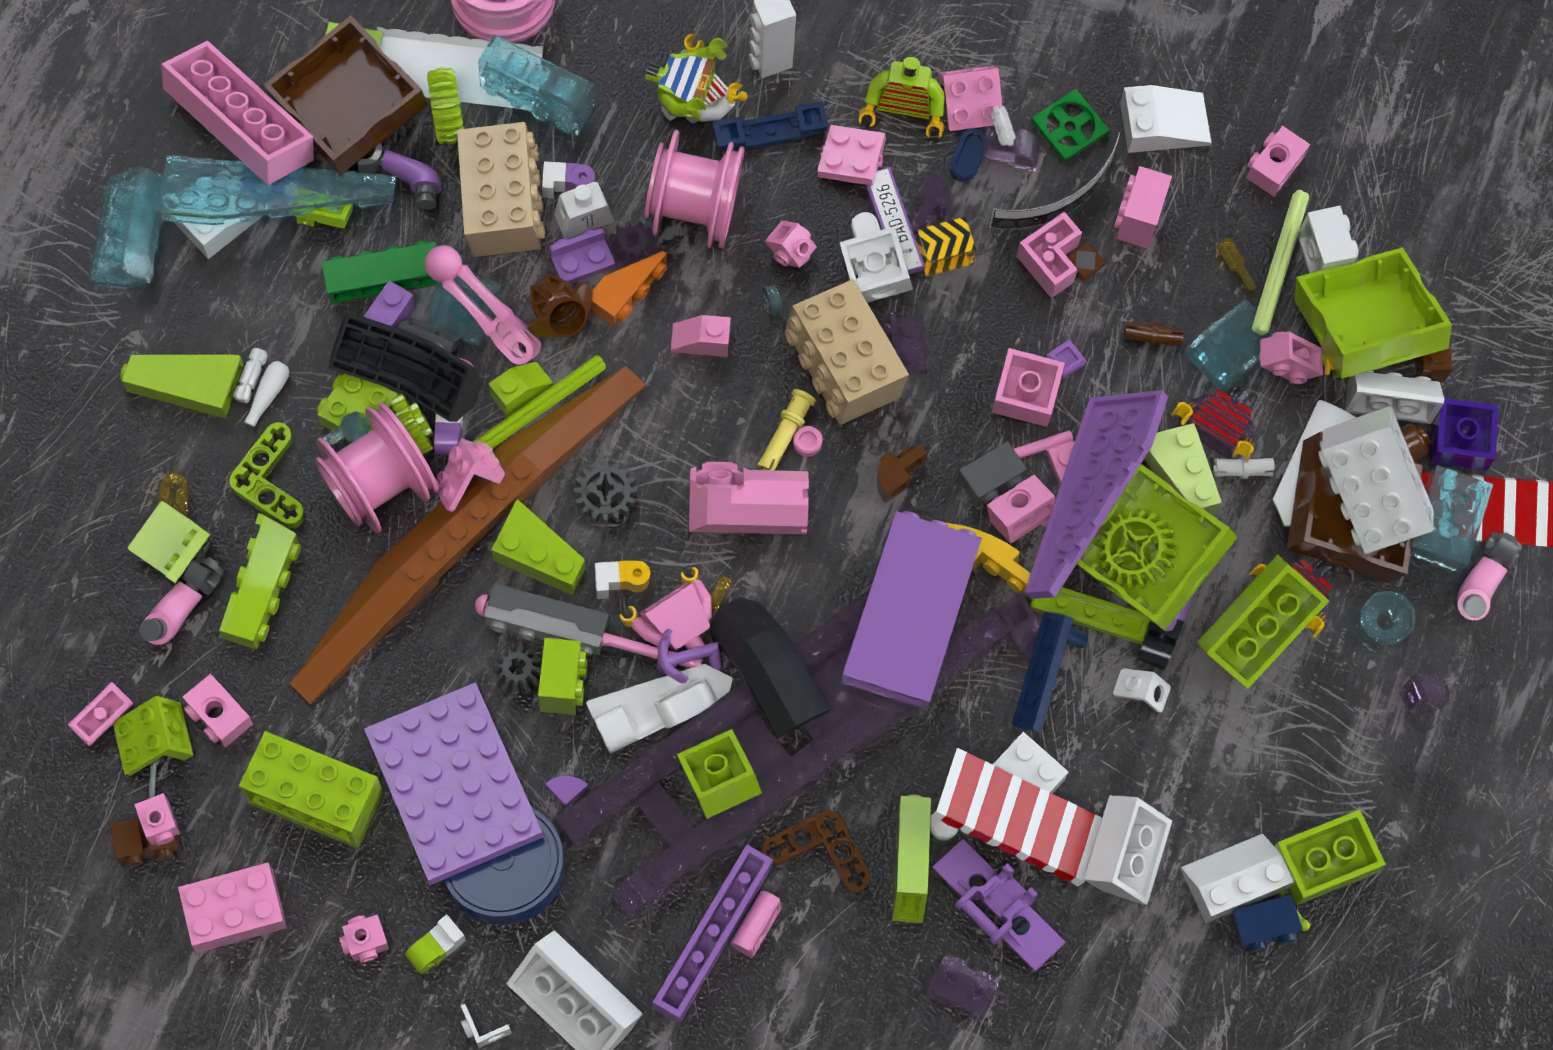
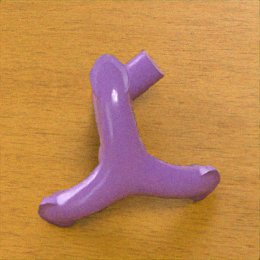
(668, 661)

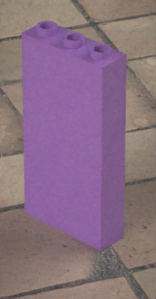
(911, 609)

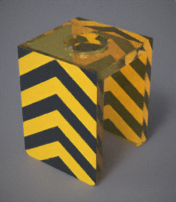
(946, 246)

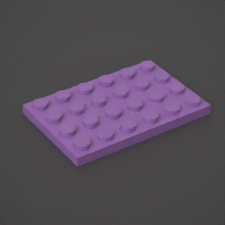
(453, 783)

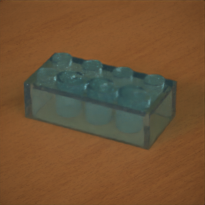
(536, 85)

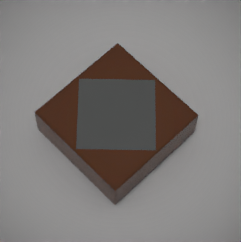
(1086, 261)

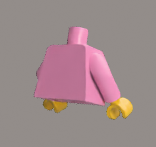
(682, 611)

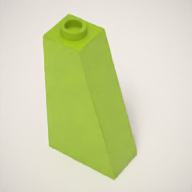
(188, 381)
(912, 859)

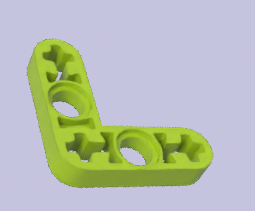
(259, 484)

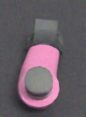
(1484, 578)
(177, 604)

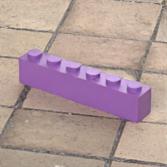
(712, 934)

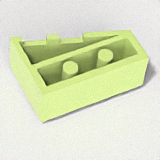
(1182, 463)

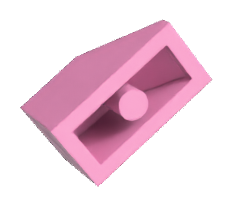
(702, 336)

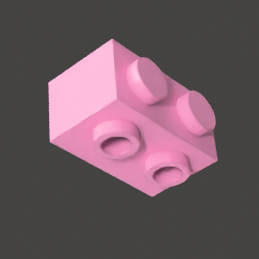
(1291, 357)

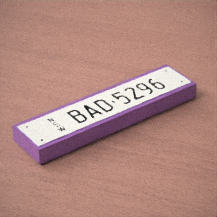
(891, 213)

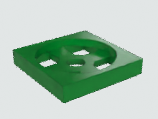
(1088, 114)

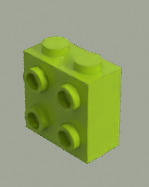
(351, 395)

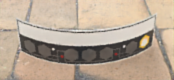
(1038, 216)

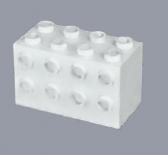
(1376, 480)

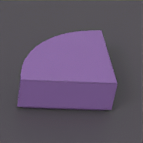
(566, 788)

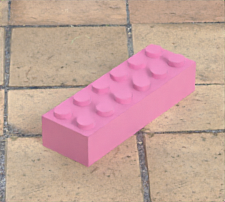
(237, 112)

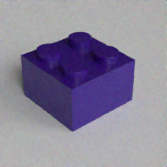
(1465, 435)

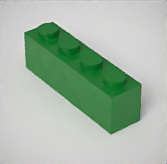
(369, 272)

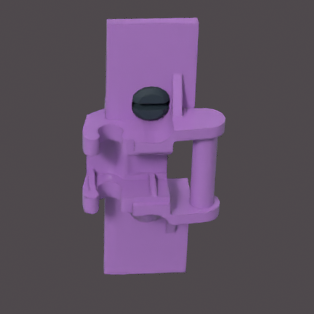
(1006, 899)

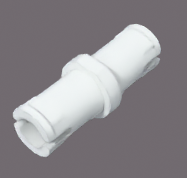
(1238, 467)

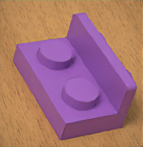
(581, 256)

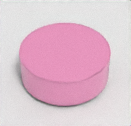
(807, 441)

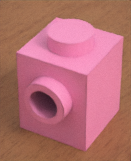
(157, 820)

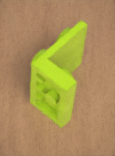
(168, 541)
(152, 732)

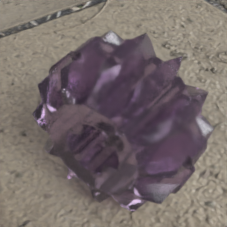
(628, 236)

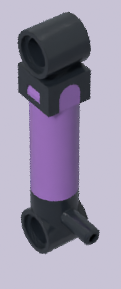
(1159, 643)

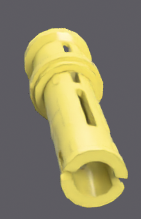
(791, 420)

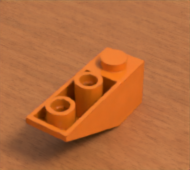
(621, 289)

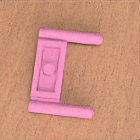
(1058, 451)

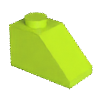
(519, 387)

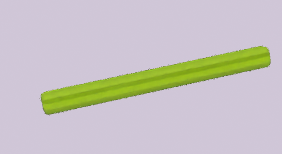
(543, 402)

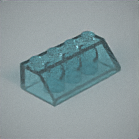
(127, 230)

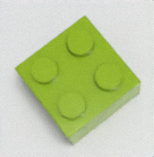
(560, 676)
(719, 773)

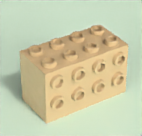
(500, 189)
(846, 352)

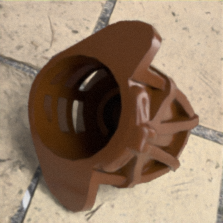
(555, 300)

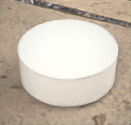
(941, 830)

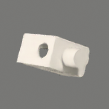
(582, 210)

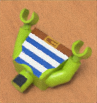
(687, 79)

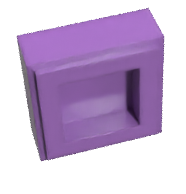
(1070, 356)

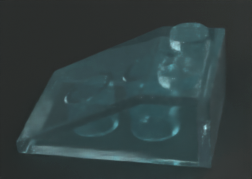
(1228, 347)

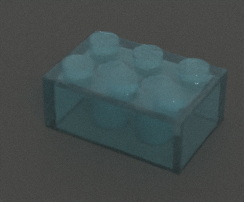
(1457, 517)

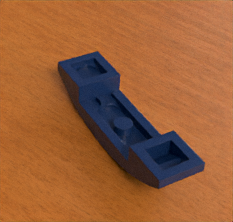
(772, 129)

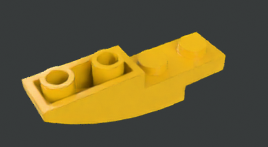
(999, 559)

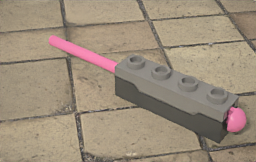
(544, 617)

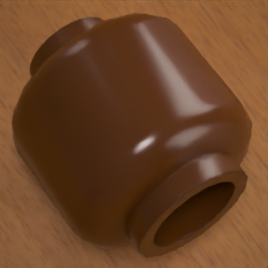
(1417, 441)

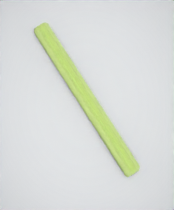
(1280, 262)

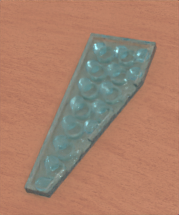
(221, 190)

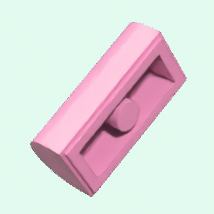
(100, 714)
(757, 924)

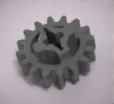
(592, 492)

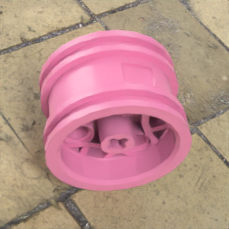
(504, 18)

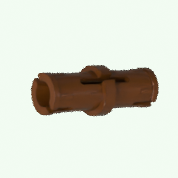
(1153, 334)

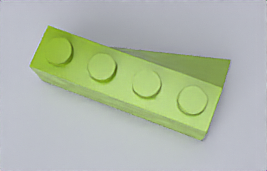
(260, 583)

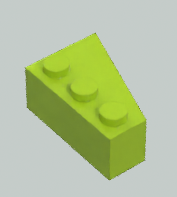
(537, 551)

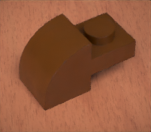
(894, 473)

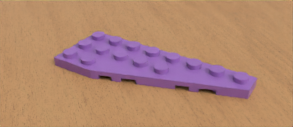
(1104, 458)

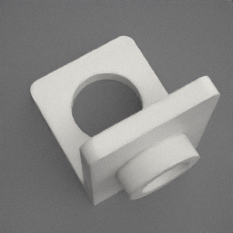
(1141, 686)
(488, 1038)

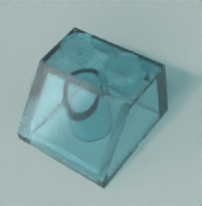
(453, 317)

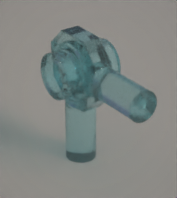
(351, 428)

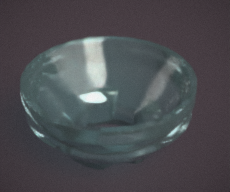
(1394, 606)

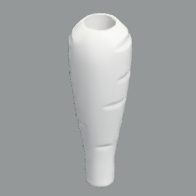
(269, 387)

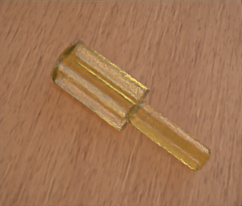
(1235, 261)

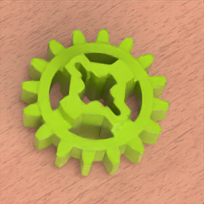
(414, 422)

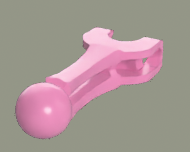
(506, 330)

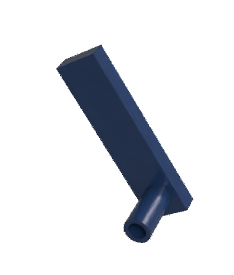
(1043, 668)

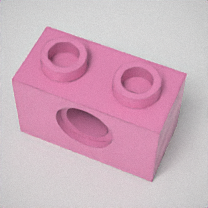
(1271, 174)
(1021, 508)
(209, 695)

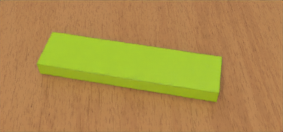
(1095, 614)

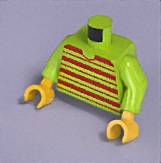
(906, 91)

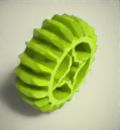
(445, 104)
(1125, 529)

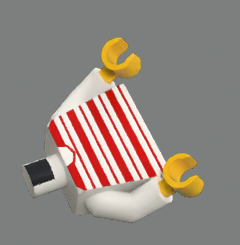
(719, 97)

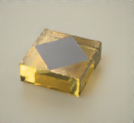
(720, 593)

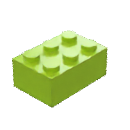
(1330, 856)

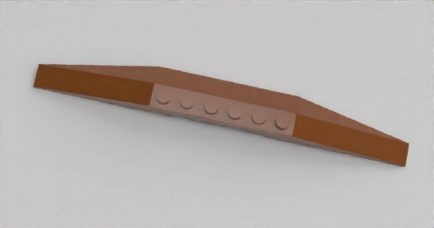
(444, 537)

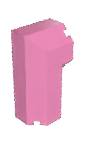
(747, 500)

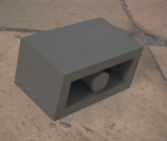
(992, 474)

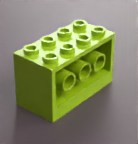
(311, 789)

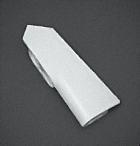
(1322, 417)
(656, 704)

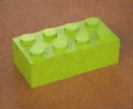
(1262, 621)

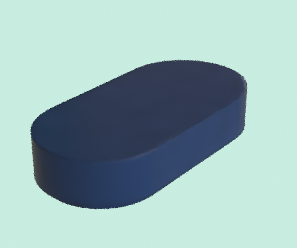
(967, 155)

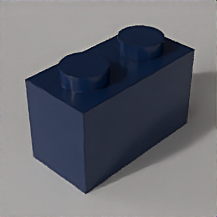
(1267, 923)

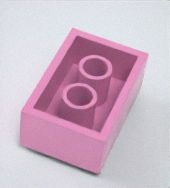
(232, 907)

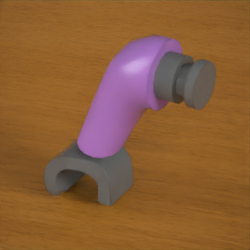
(420, 176)

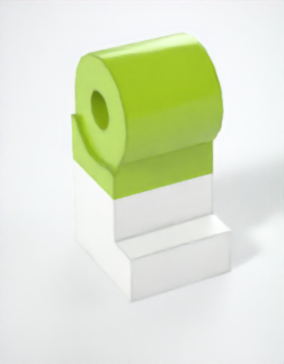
(435, 945)

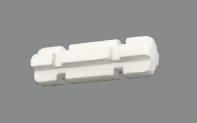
(1003, 126)
(250, 375)

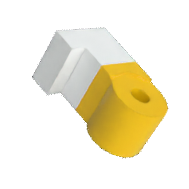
(621, 575)

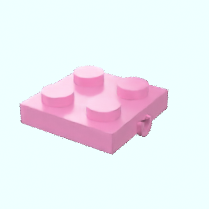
(851, 155)

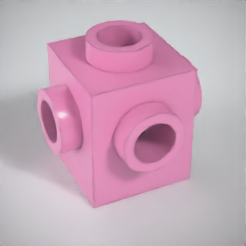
(791, 244)
(373, 943)

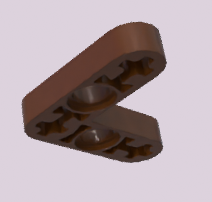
(818, 838)

